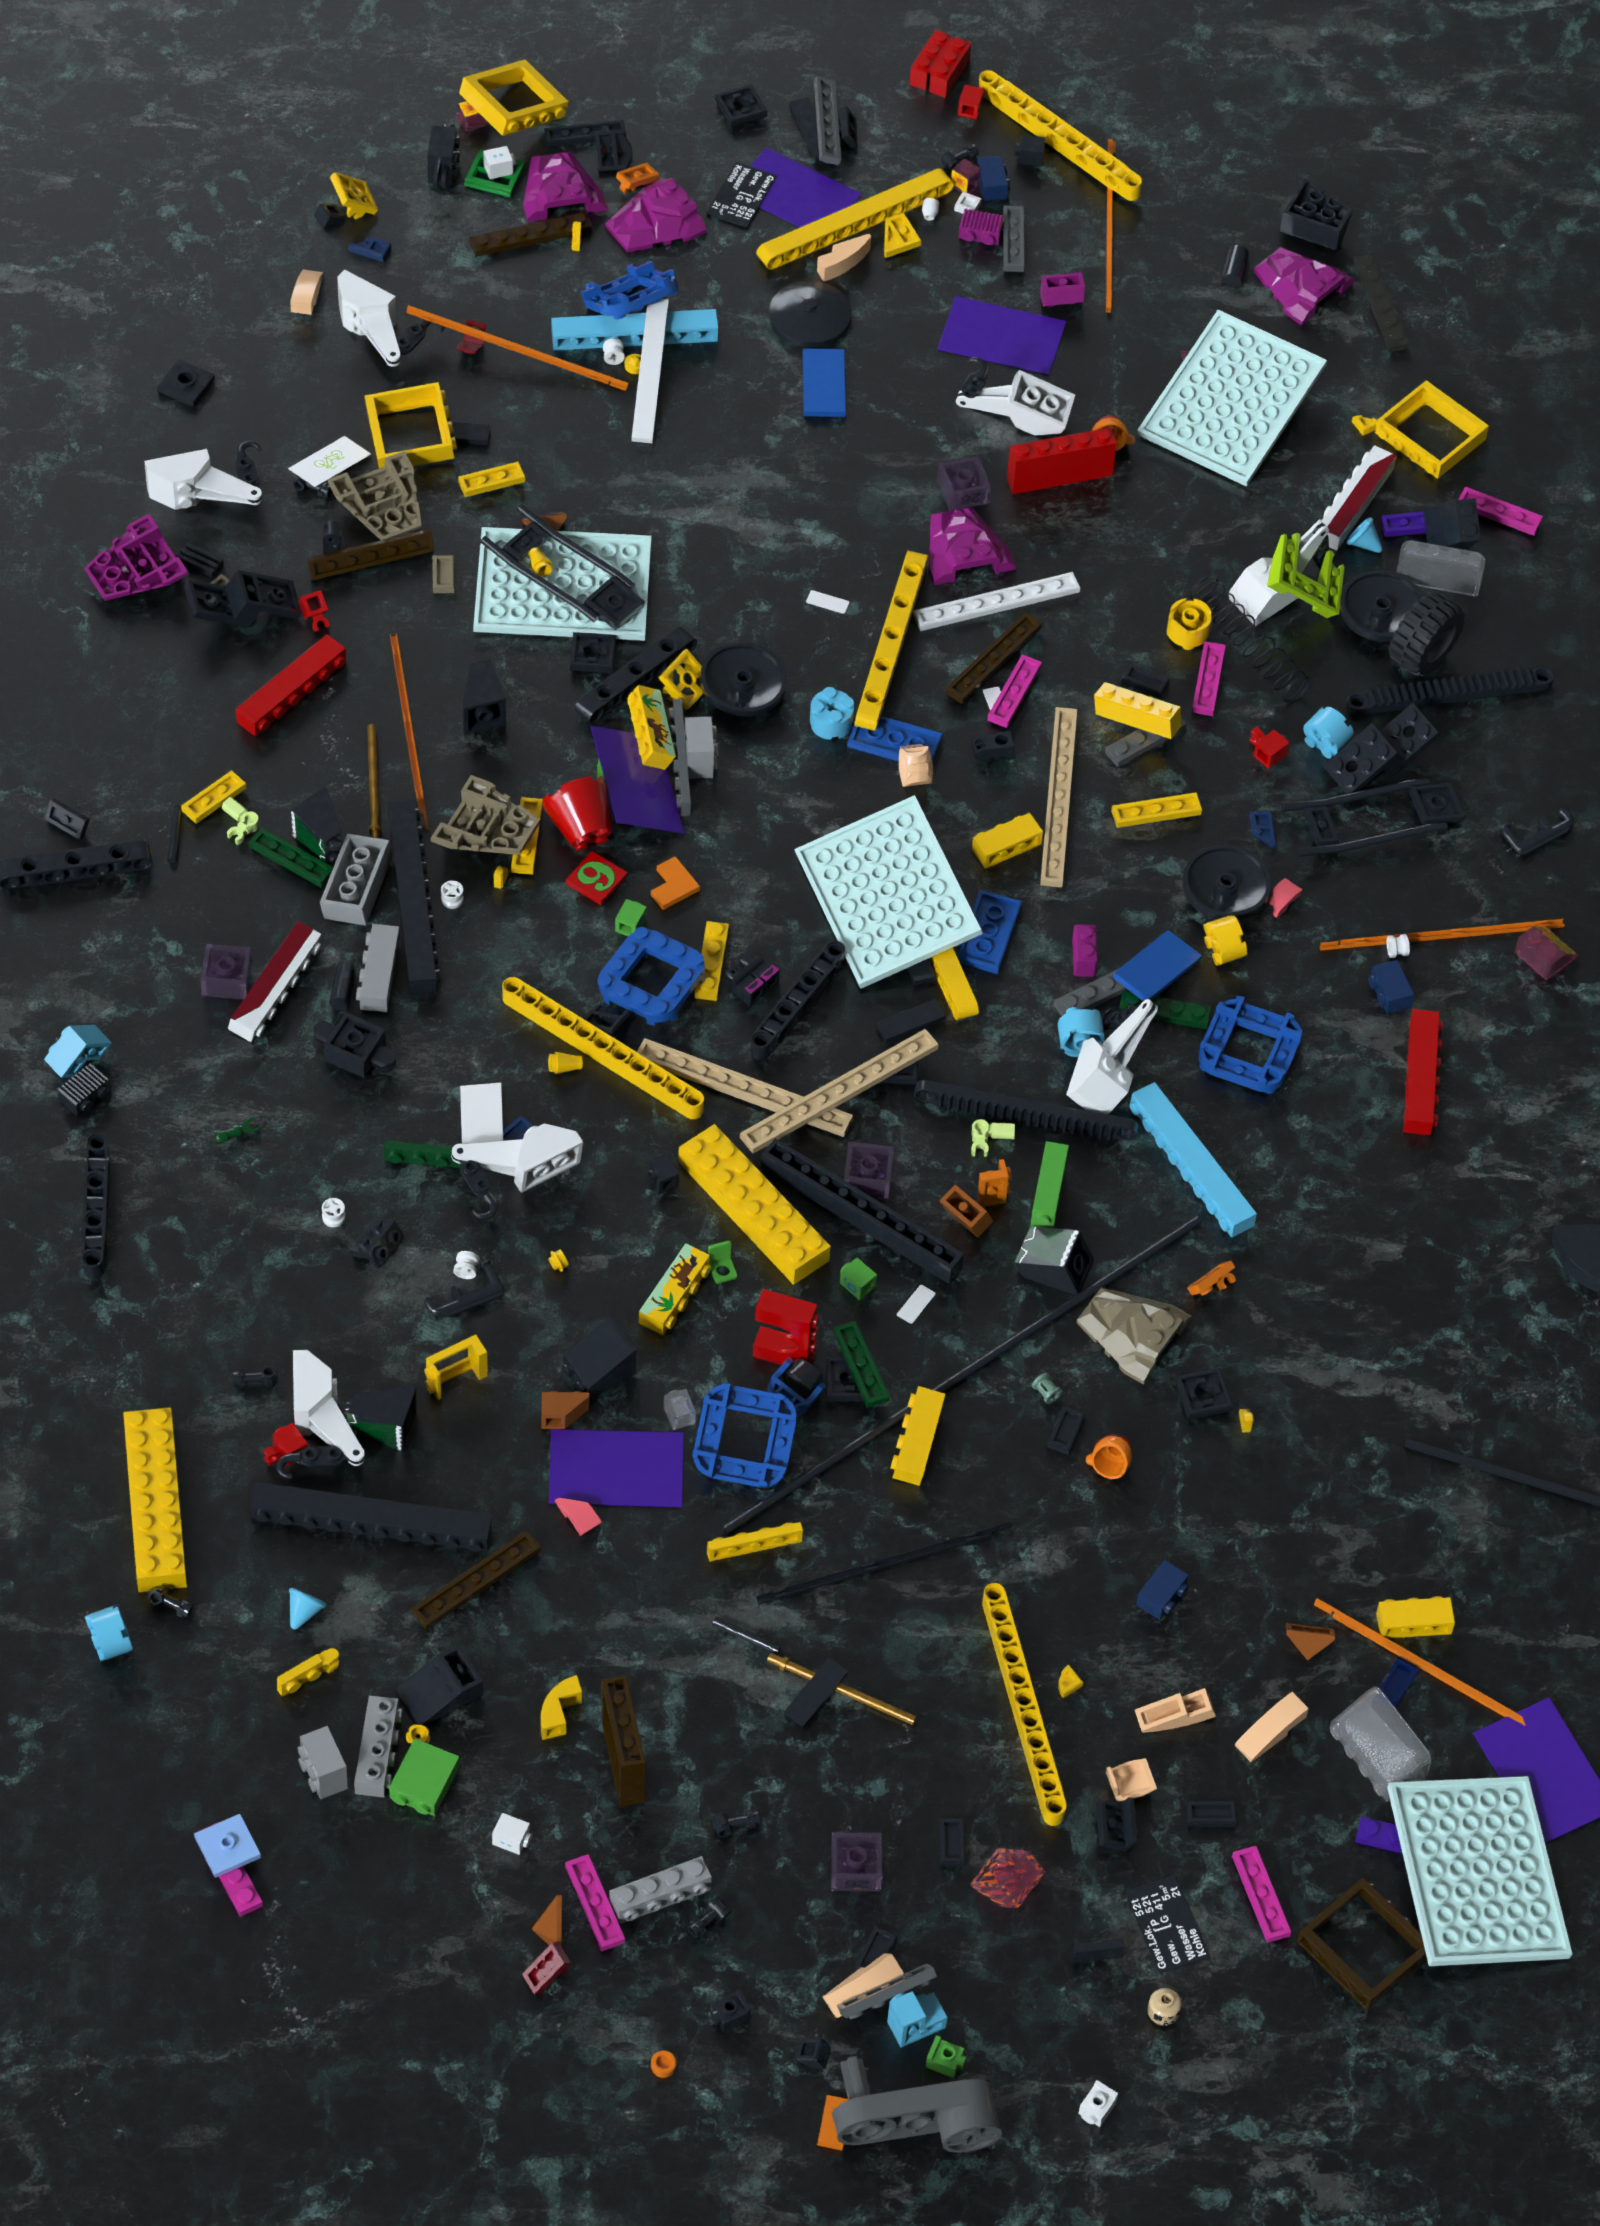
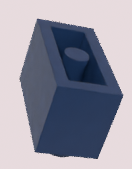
(993, 178)
(1391, 986)
(1162, 1590)

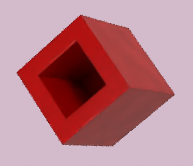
(970, 102)

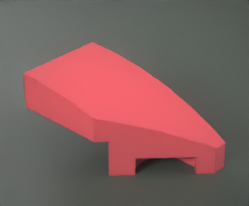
(1283, 895)
(579, 1513)

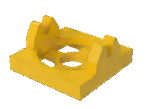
(357, 208)
(675, 691)

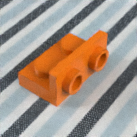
(994, 1186)

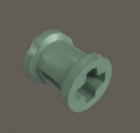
(1046, 1388)

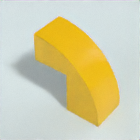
(562, 1695)

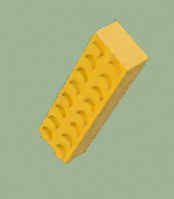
(754, 1204)
(154, 1499)

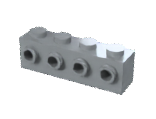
(379, 968)
(377, 1745)
(660, 1890)

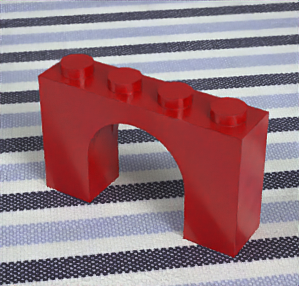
(789, 1314)

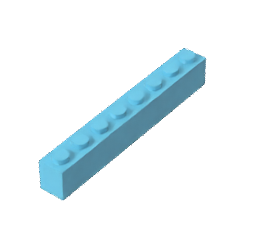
(593, 331)
(1192, 1160)

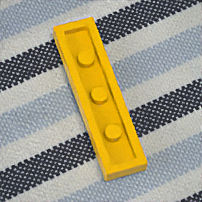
(1156, 810)
(525, 861)
(713, 953)
(755, 1541)

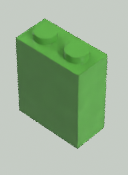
(424, 1777)

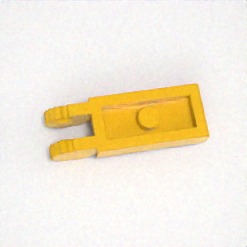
(308, 1671)

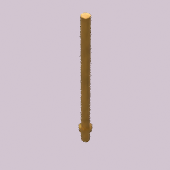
(375, 828)
(786, 1664)

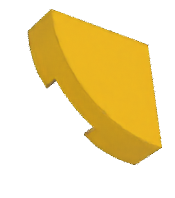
(576, 236)
(1364, 425)
(500, 876)
(1246, 1420)
(1069, 1681)

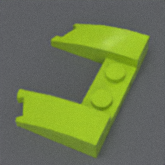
(1284, 578)

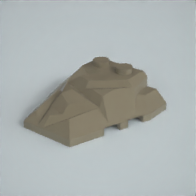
(382, 498)
(486, 822)
(1132, 1329)

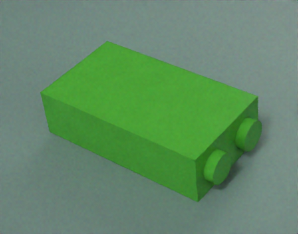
(1049, 1185)

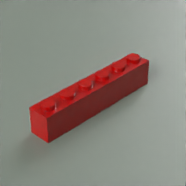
(291, 685)
(1421, 1072)

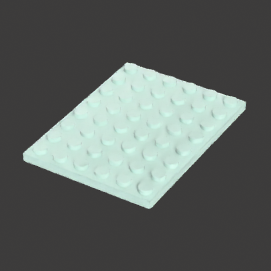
(1232, 397)
(518, 605)
(888, 891)
(1479, 1871)

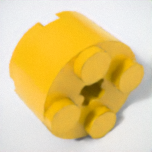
(1189, 623)
(1225, 939)

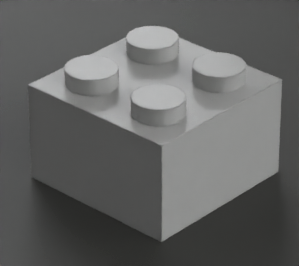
(700, 747)
(322, 1762)

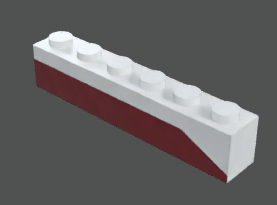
(1357, 494)
(274, 982)

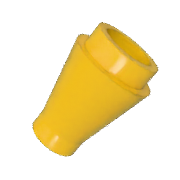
(540, 563)
(564, 1062)

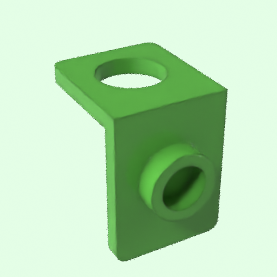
(721, 1256)

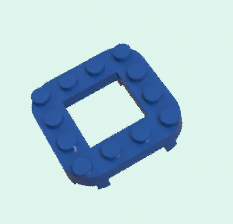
(609, 297)
(653, 1008)
(1238, 1013)
(752, 1402)

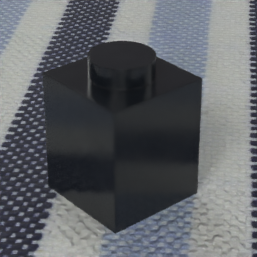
(1030, 150)

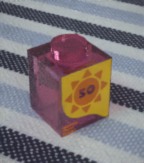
(469, 117)
(965, 176)

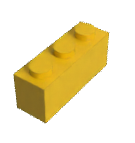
(1007, 840)
(1415, 1617)

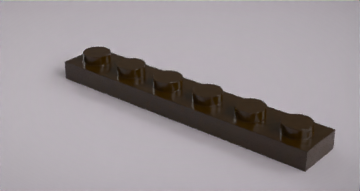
(528, 234)
(370, 554)
(993, 657)
(475, 1580)

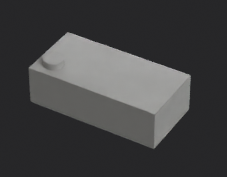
(356, 879)

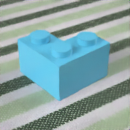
(75, 1048)
(915, 2017)

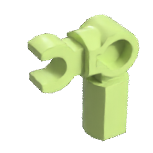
(247, 820)
(982, 1130)

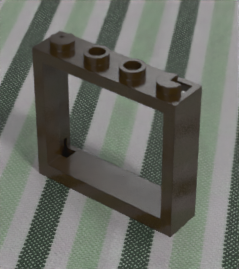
(623, 1741)
(1339, 1969)

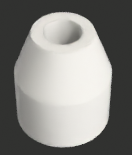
(930, 208)

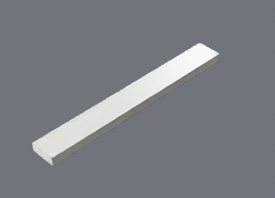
(649, 372)
(996, 601)

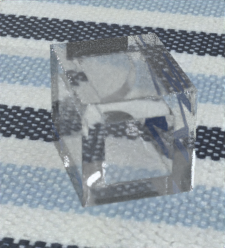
(679, 1409)

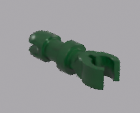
(236, 1130)

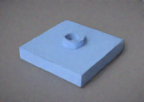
(227, 1845)

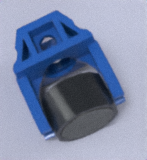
(802, 1381)

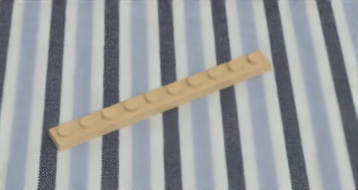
(1058, 797)
(736, 1084)
(839, 1091)

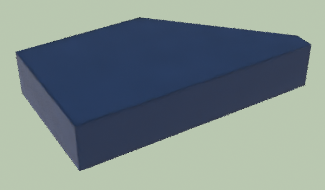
(371, 248)
(1263, 827)

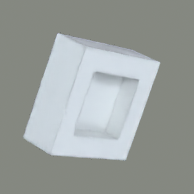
(967, 201)

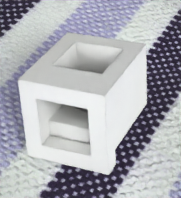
(1098, 2113)

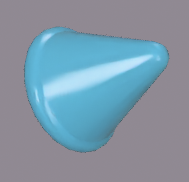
(1366, 536)
(303, 1607)

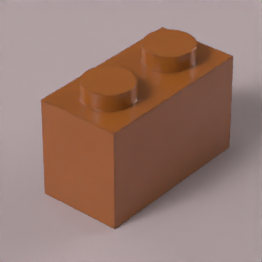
(966, 1211)

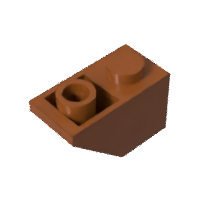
(562, 1408)

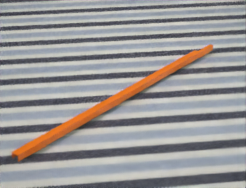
(1111, 149)
(516, 347)
(408, 728)
(1444, 934)
(1419, 1662)

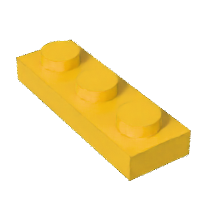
(491, 479)
(213, 797)

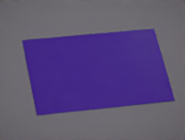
(799, 192)
(1002, 335)
(636, 791)
(617, 1467)
(1558, 1771)

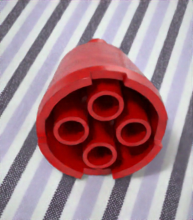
(581, 812)

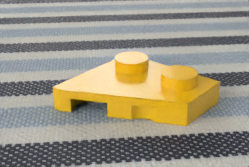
(899, 235)

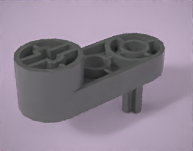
(957, 2109)

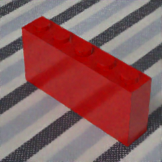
(1061, 460)

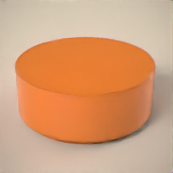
(663, 2064)

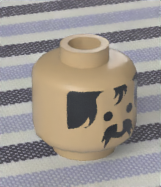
(1164, 2006)

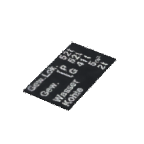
(741, 194)
(1167, 1924)

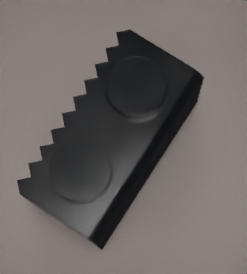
(84, 1089)

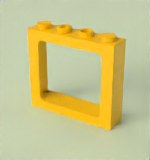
(475, 92)
(1430, 395)
(409, 399)

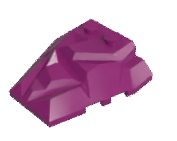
(557, 182)
(655, 216)
(1300, 282)
(964, 541)
(135, 562)

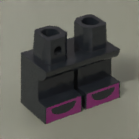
(753, 979)

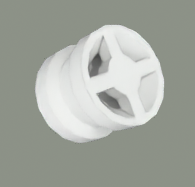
(613, 351)
(454, 889)
(1398, 946)
(336, 1207)
(466, 1265)

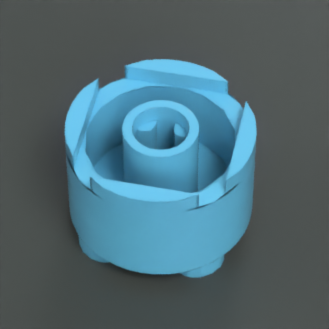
(831, 713)
(1327, 731)
(1077, 1027)
(109, 1632)

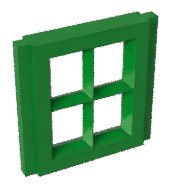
(490, 186)

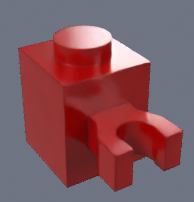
(314, 607)
(1269, 748)
(285, 1441)

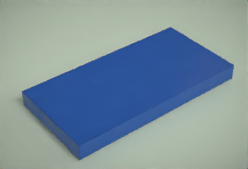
(824, 382)
(890, 736)
(997, 920)
(1157, 966)

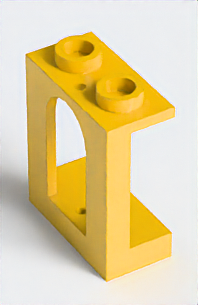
(476, 1361)

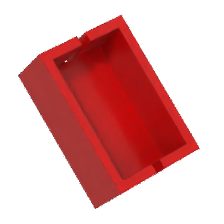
(943, 60)

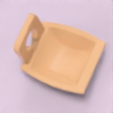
(915, 765)
(1131, 1779)

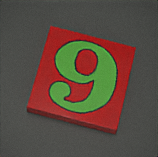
(596, 878)

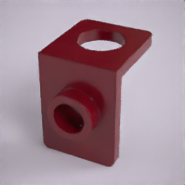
(469, 343)

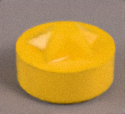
(632, 363)

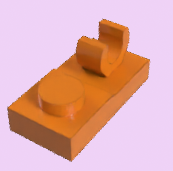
(636, 176)
(1217, 1276)

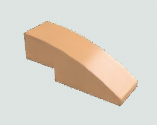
(843, 257)
(306, 291)
(1175, 1712)
(1272, 1727)
(878, 1972)

